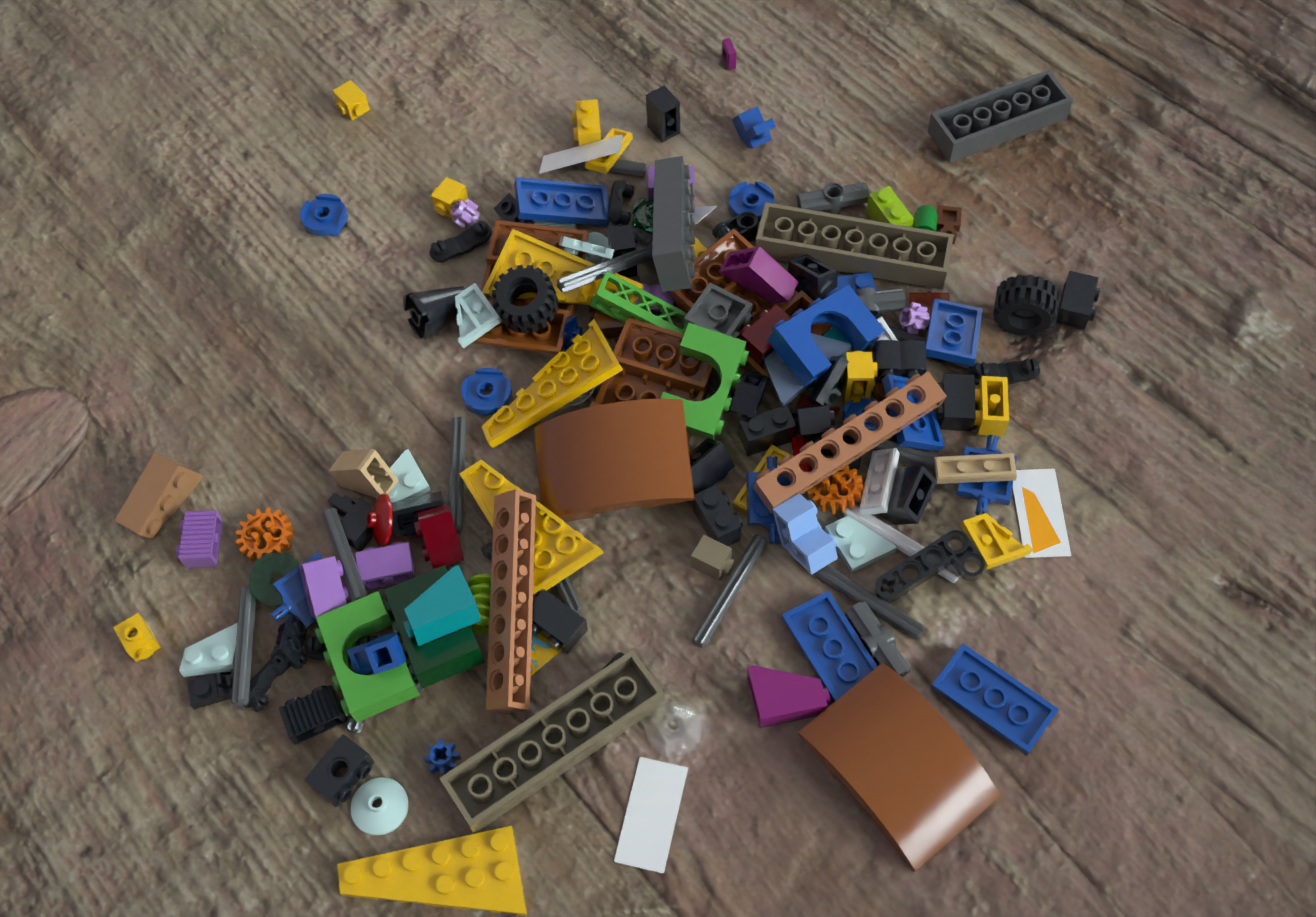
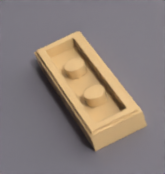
(975, 468)

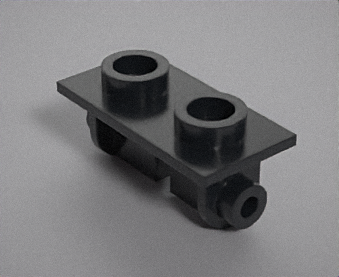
(508, 210)
(289, 641)

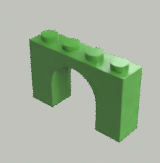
(726, 356)
(362, 693)

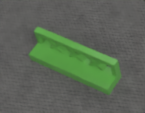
(622, 308)

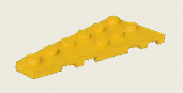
(556, 263)
(556, 384)
(557, 546)
(456, 873)

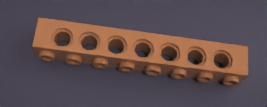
(922, 387)
(511, 603)

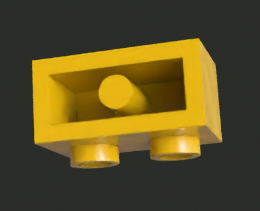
(587, 121)
(859, 376)
(992, 406)

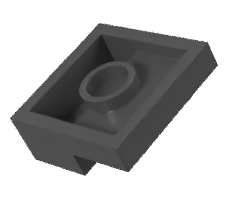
(720, 311)

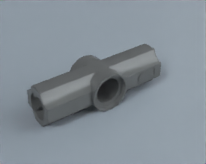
(833, 197)
(883, 300)
(876, 638)

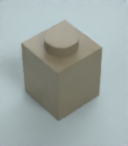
(712, 558)

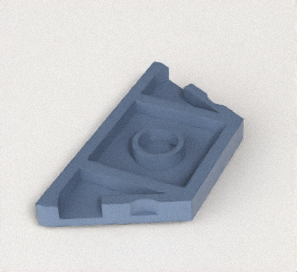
(782, 378)

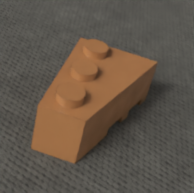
(157, 495)

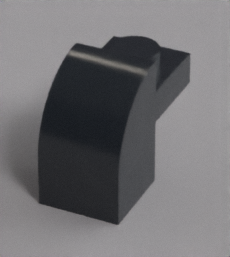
(354, 520)

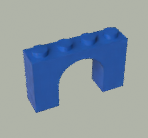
(840, 309)

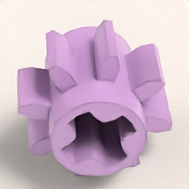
(465, 213)
(914, 318)

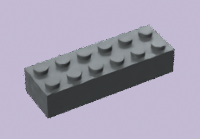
(999, 115)
(673, 224)

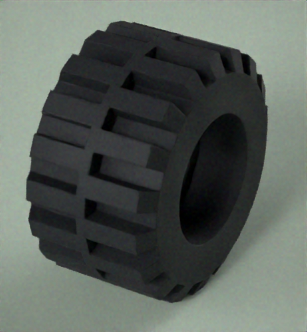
(519, 282)
(1026, 305)

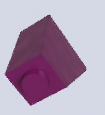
(759, 274)
(785, 696)

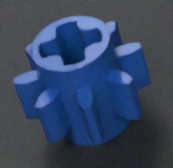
(442, 750)

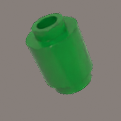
(925, 218)

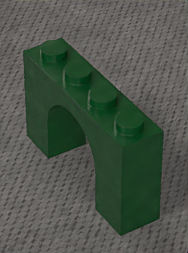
(439, 657)

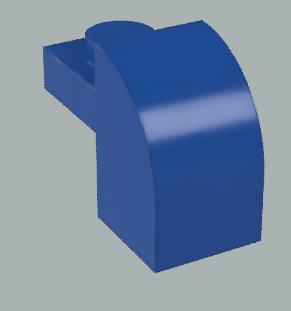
(752, 127)
(377, 654)

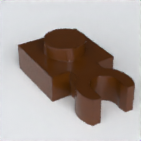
(949, 220)

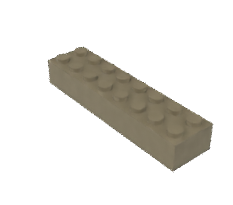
(856, 245)
(552, 741)

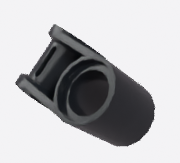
(744, 223)

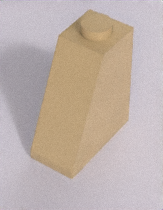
(363, 472)

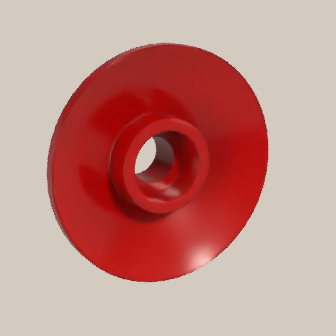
(381, 519)

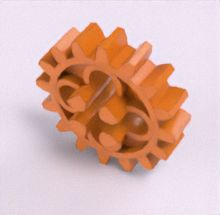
(827, 495)
(276, 524)

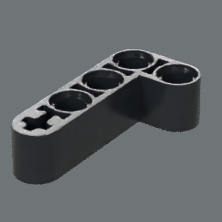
(926, 571)

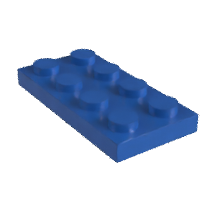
(561, 201)
(829, 644)
(994, 699)

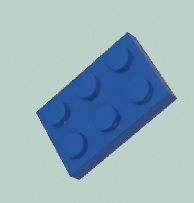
(953, 332)
(922, 433)

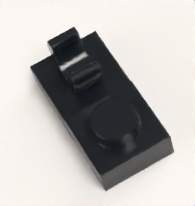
(824, 385)
(210, 689)

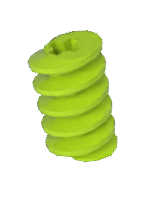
(480, 588)

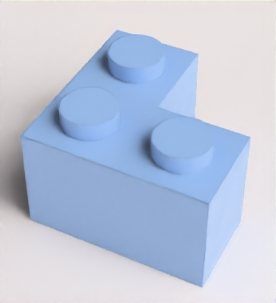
(803, 534)

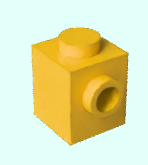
(350, 100)
(447, 195)
(137, 637)

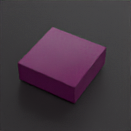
(729, 54)

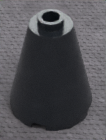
(431, 310)

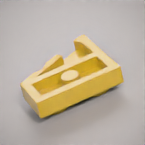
(993, 541)

